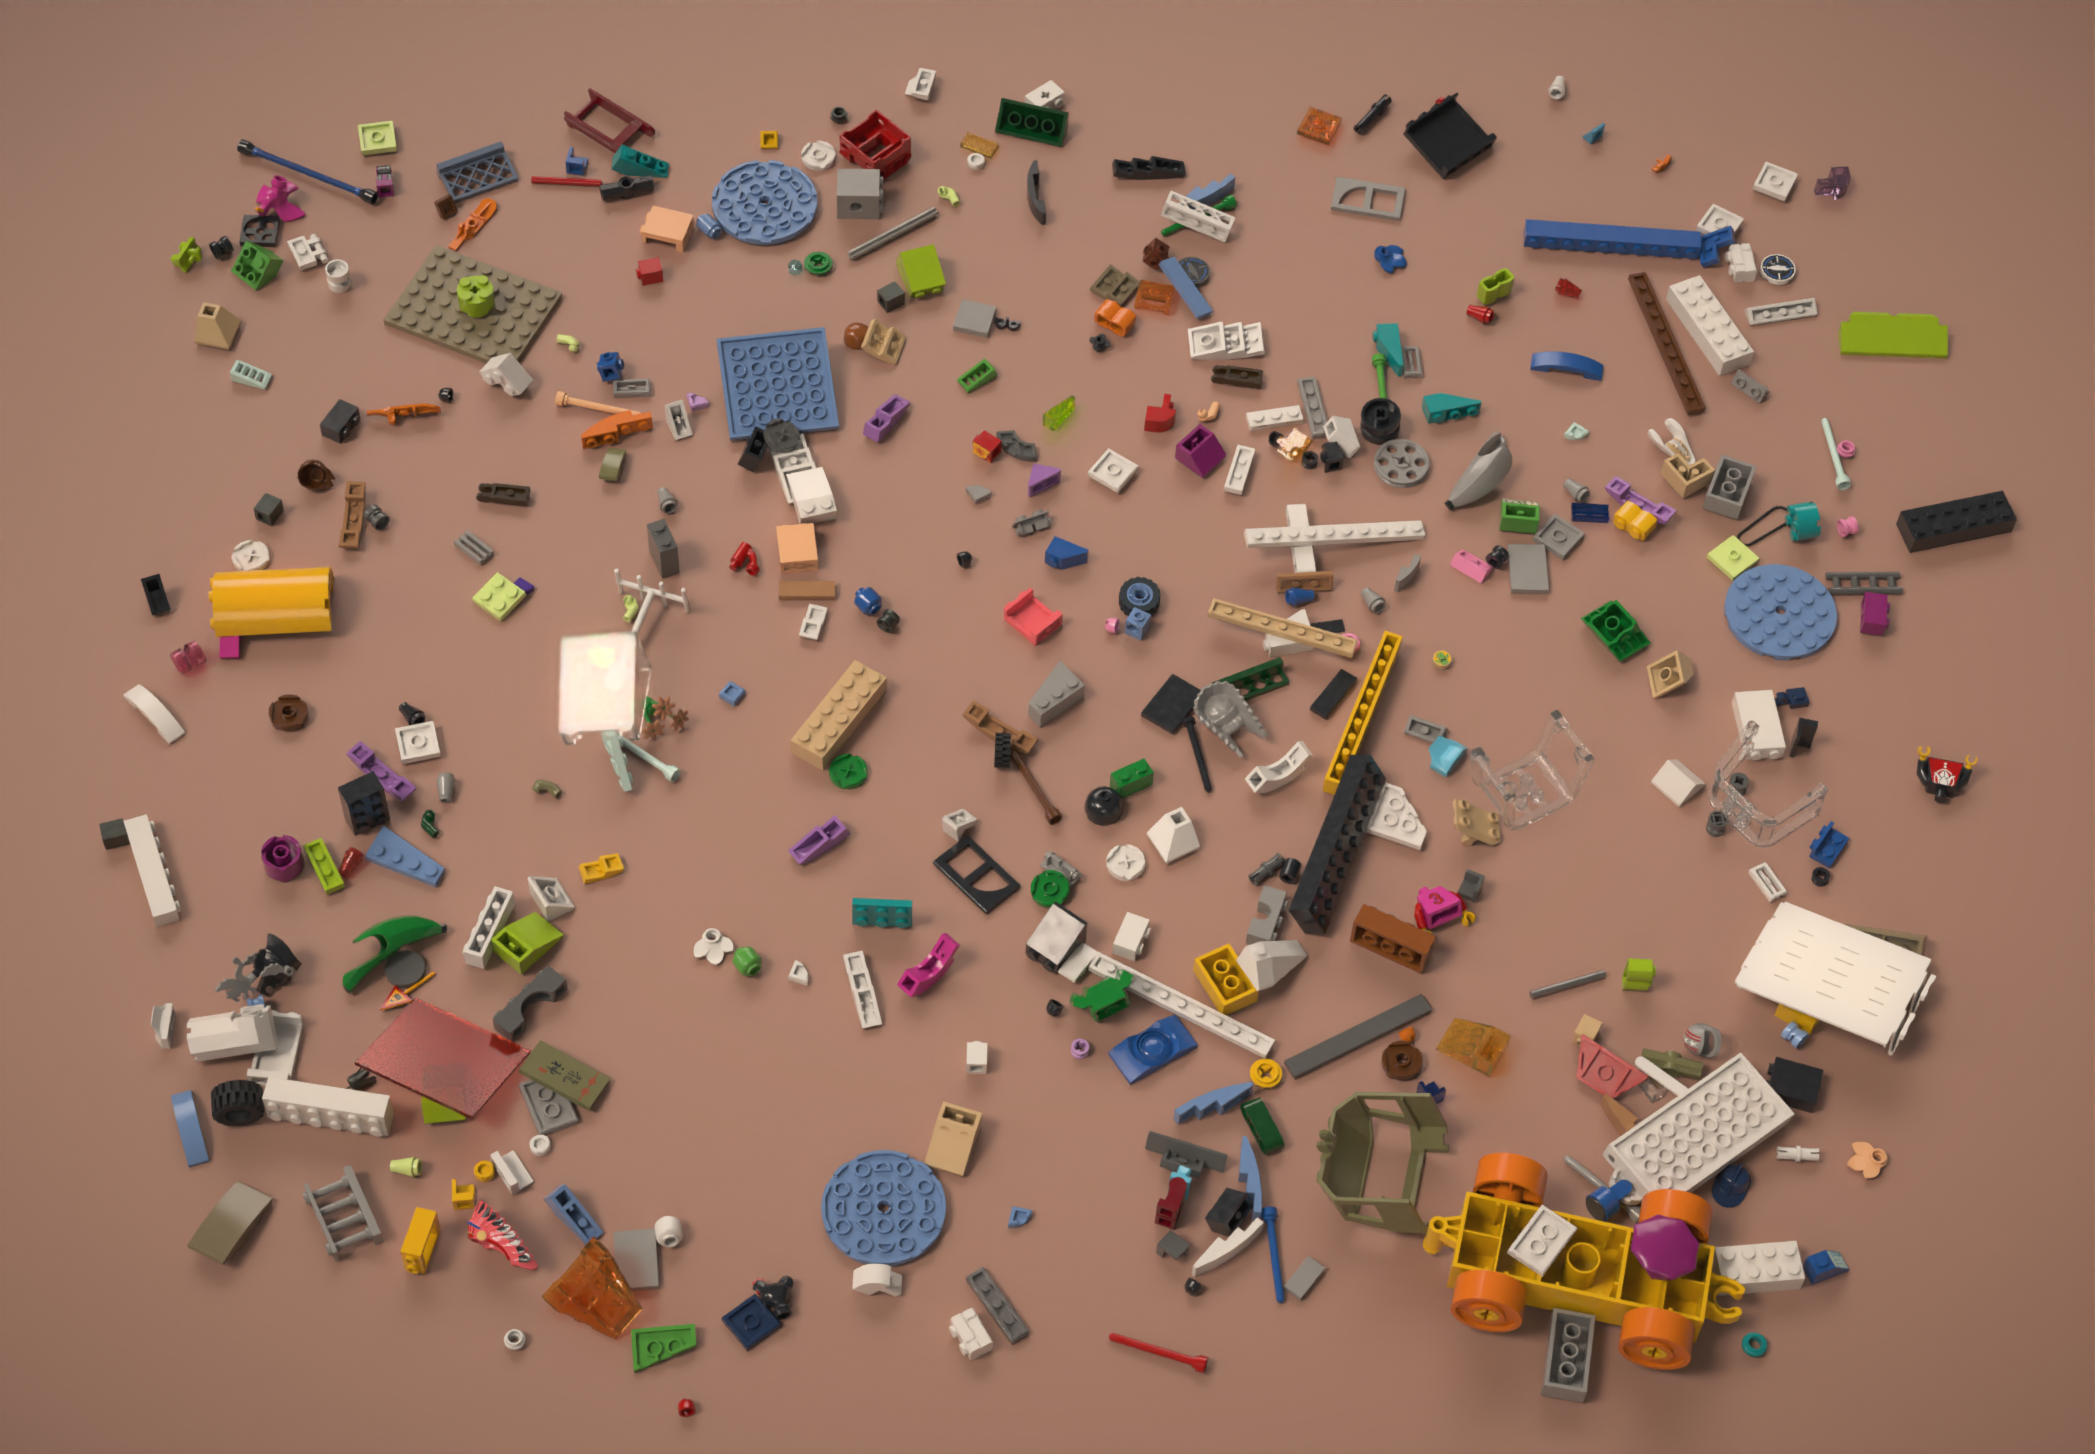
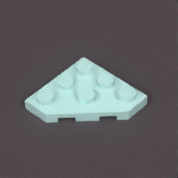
(619, 760)

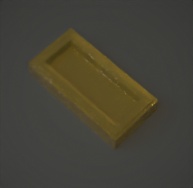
(979, 145)

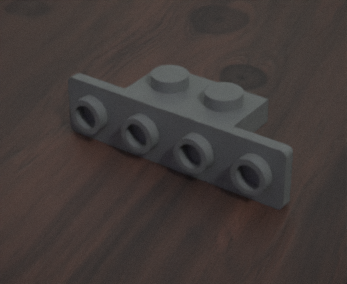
(1186, 1154)

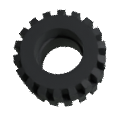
(237, 1102)

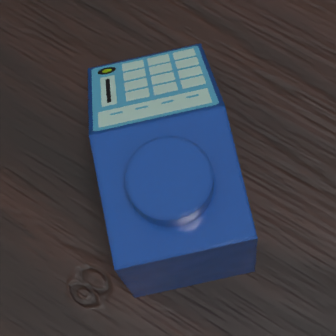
(1824, 1266)

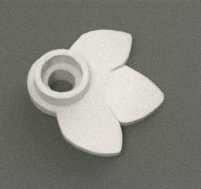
(713, 949)

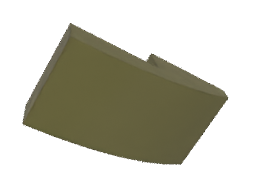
(612, 464)

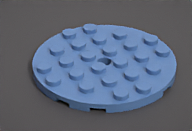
(789, 198)
(1807, 608)
(877, 1237)

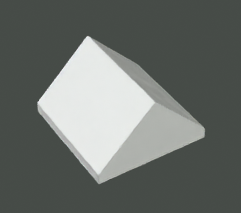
(1677, 782)
(549, 897)

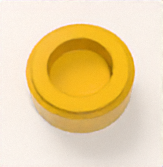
(484, 1171)

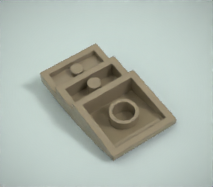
(230, 1222)

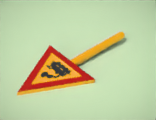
(399, 997)

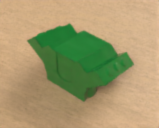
(1616, 629)
(1105, 996)

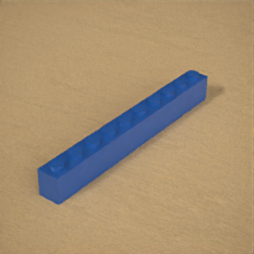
(1612, 239)

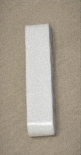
(1302, 555)

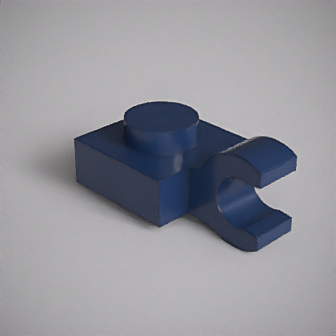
(1793, 697)

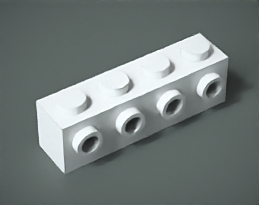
(490, 923)

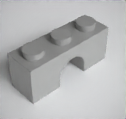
(1271, 903)

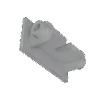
(1749, 386)
(1024, 523)
(1054, 862)

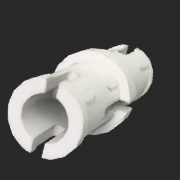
(1797, 1153)

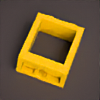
(420, 1240)

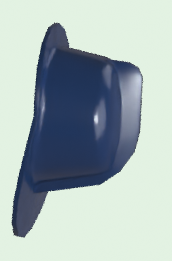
(1731, 1186)

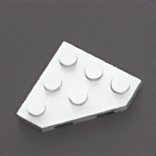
(1396, 819)

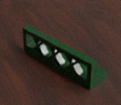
(1258, 674)

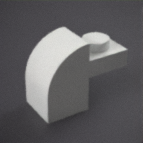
(876, 1278)

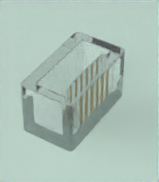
(1653, 1089)

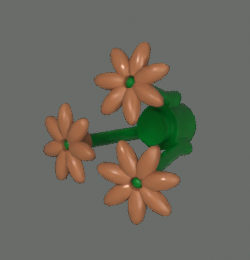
(662, 708)

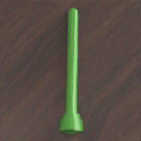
(1379, 363)

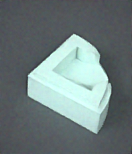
(1576, 432)

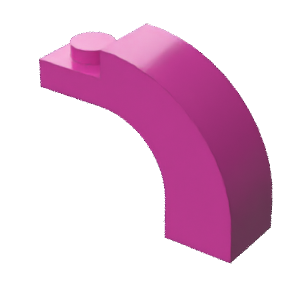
(931, 969)

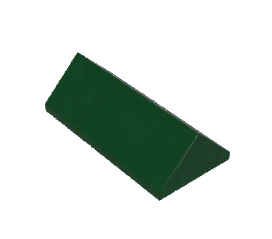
(1032, 122)

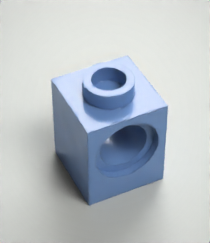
(1137, 623)

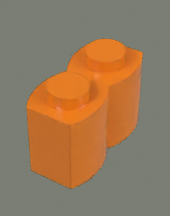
(1115, 318)

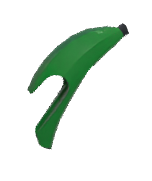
(392, 935)

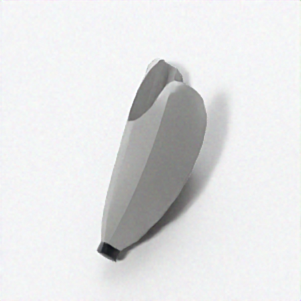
(1483, 473)

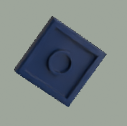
(751, 1322)

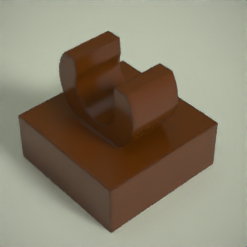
(445, 206)

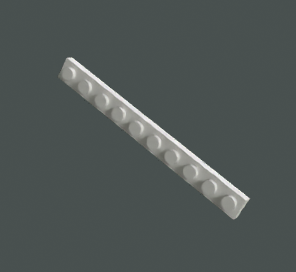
(1334, 534)
(1186, 1007)

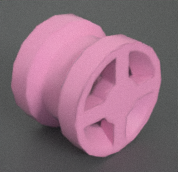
(1847, 526)

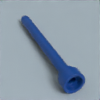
(1269, 1215)

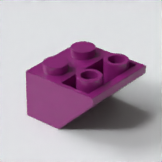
(1200, 451)

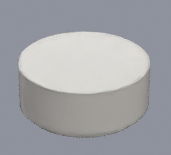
(976, 161)
(540, 1145)

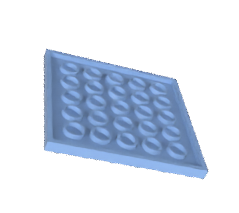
(777, 378)

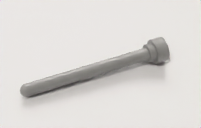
(1633, 1211)

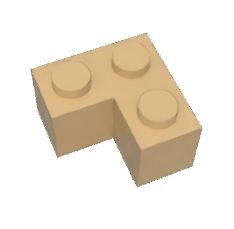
(1685, 477)

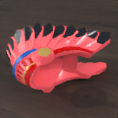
(494, 1233)

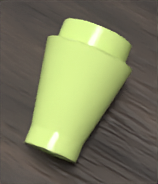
(407, 1166)

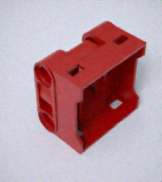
(868, 135)

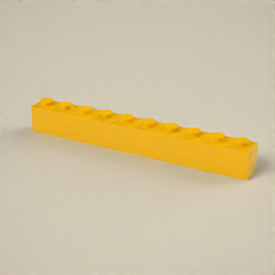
(1364, 708)

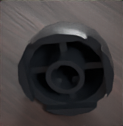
(1103, 806)

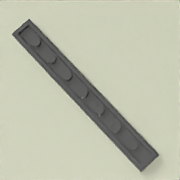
(1357, 1036)

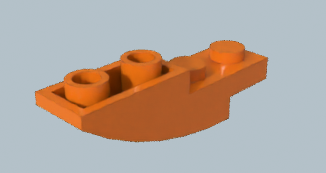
(610, 428)

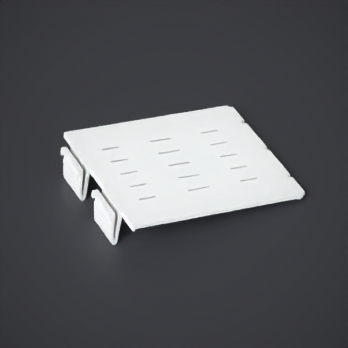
(1836, 974)

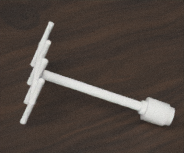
(649, 597)

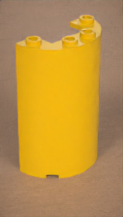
(271, 601)

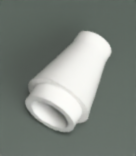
(1557, 89)

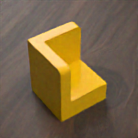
(463, 1196)

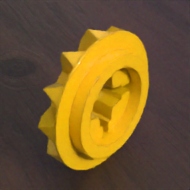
(1265, 1066)

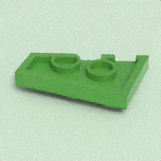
(660, 1343)

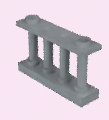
(356, 1197)

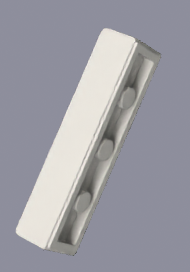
(1781, 311)

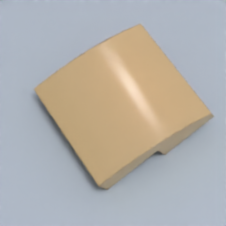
(883, 342)

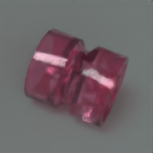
(189, 656)

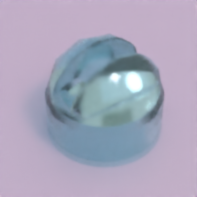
(797, 269)

